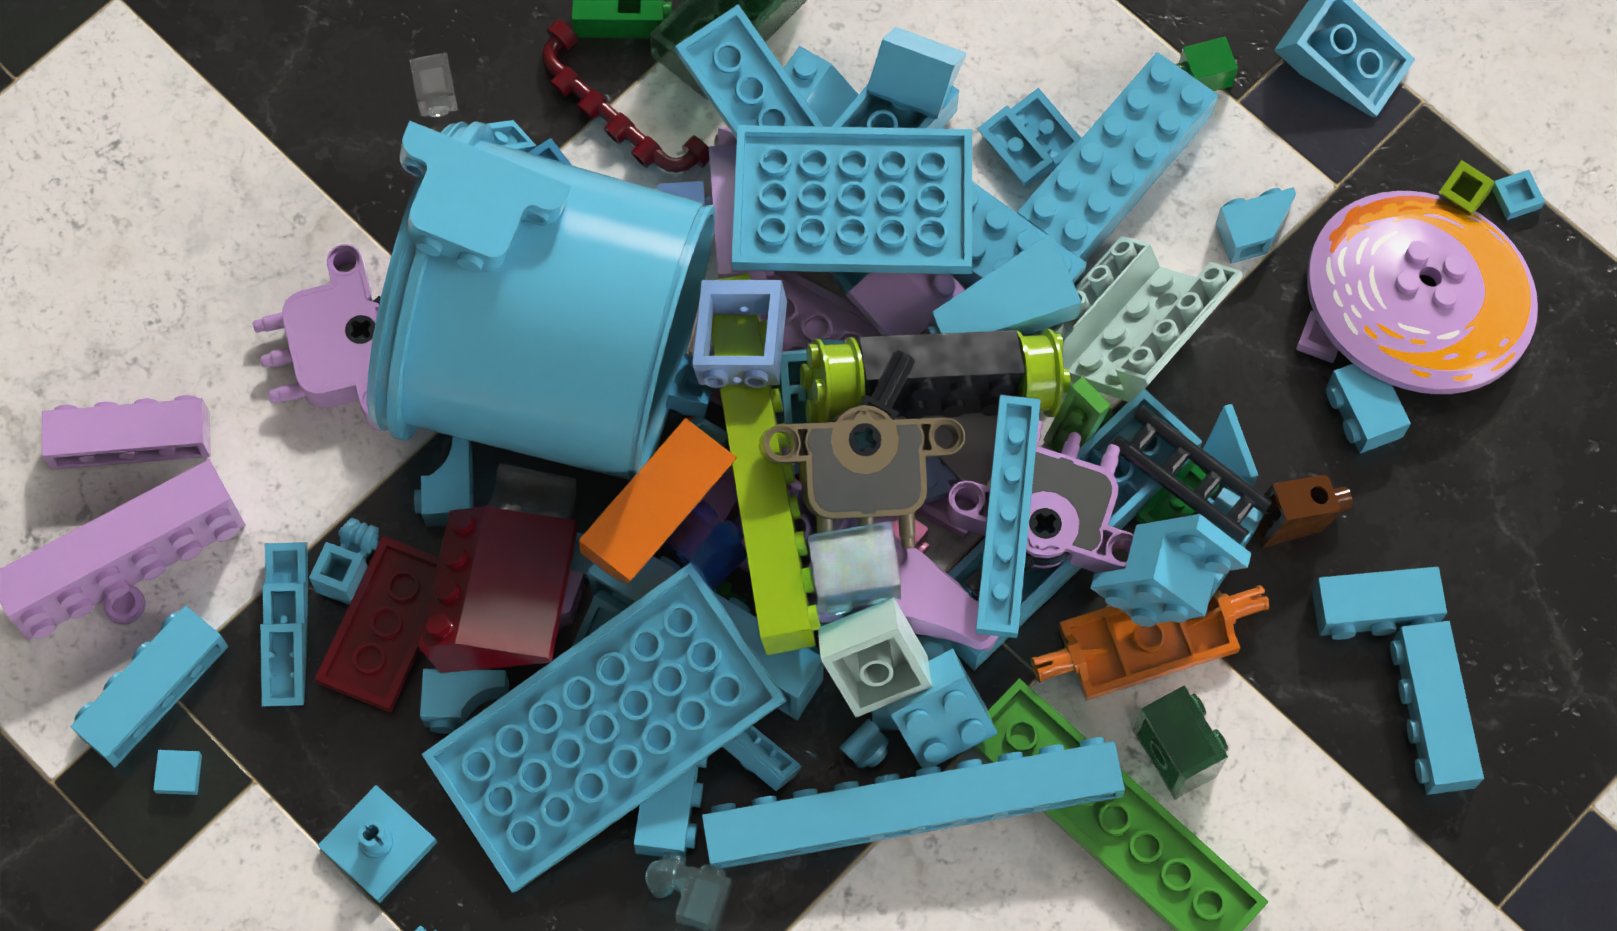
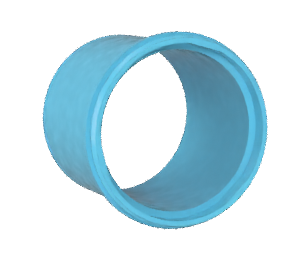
(560, 344)

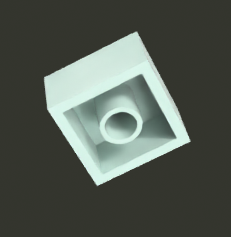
(874, 657)

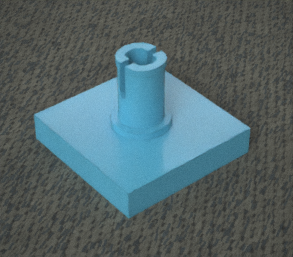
(377, 844)

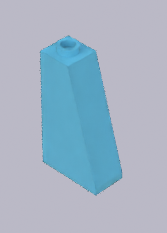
(1020, 295)

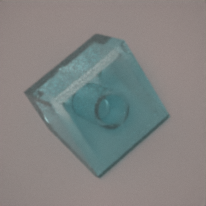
(854, 567)

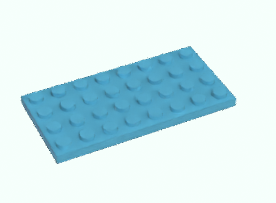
(603, 727)

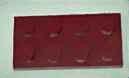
(381, 626)

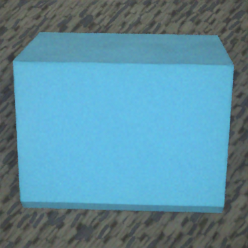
(915, 72)

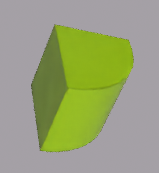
(1467, 187)

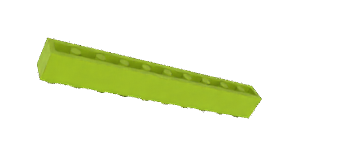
(764, 496)

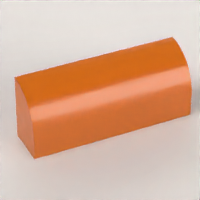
(655, 502)

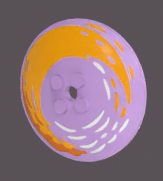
(1415, 334)

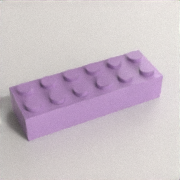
(118, 550)

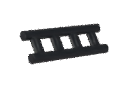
(1197, 498)

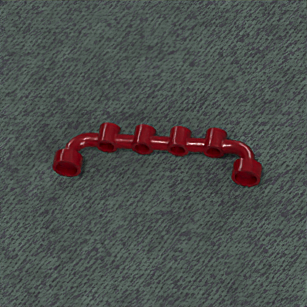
(619, 125)

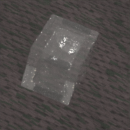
(433, 85)

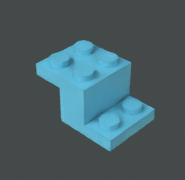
(1171, 570)

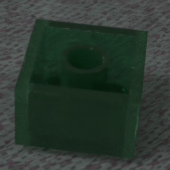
(1181, 741)

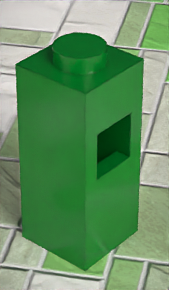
(618, 17)

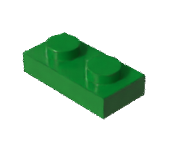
(1166, 505)

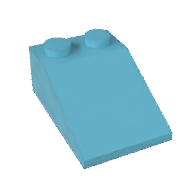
(1345, 53)

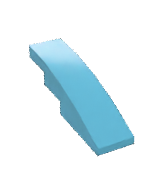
(284, 624)

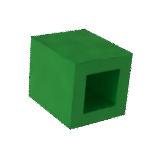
(1210, 63)

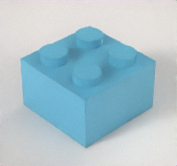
(944, 717)

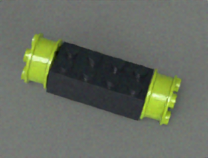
(949, 377)

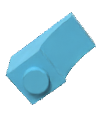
(448, 486)
(453, 696)

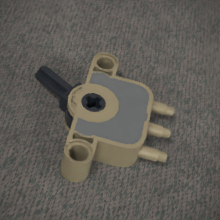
(876, 479)

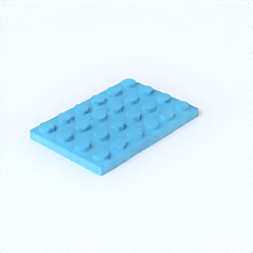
(853, 199)

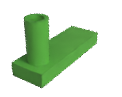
(1081, 412)

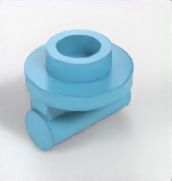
(866, 745)

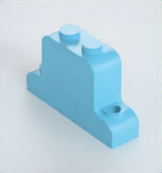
(472, 199)

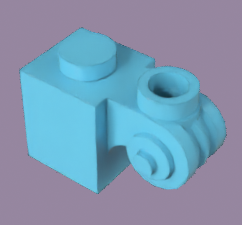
(343, 567)

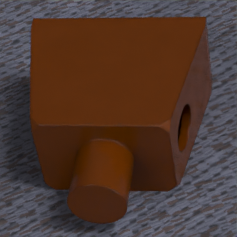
(1301, 509)

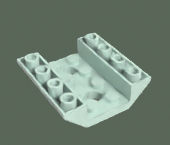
(1137, 314)

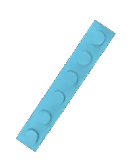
(1008, 517)

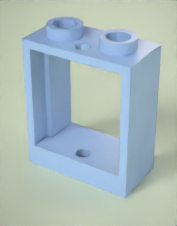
(740, 298)

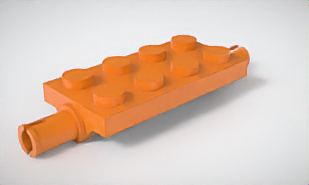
(1116, 653)

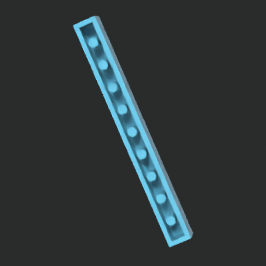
(913, 804)

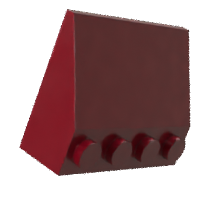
(497, 589)

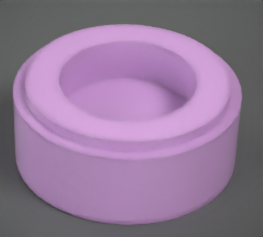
(127, 607)

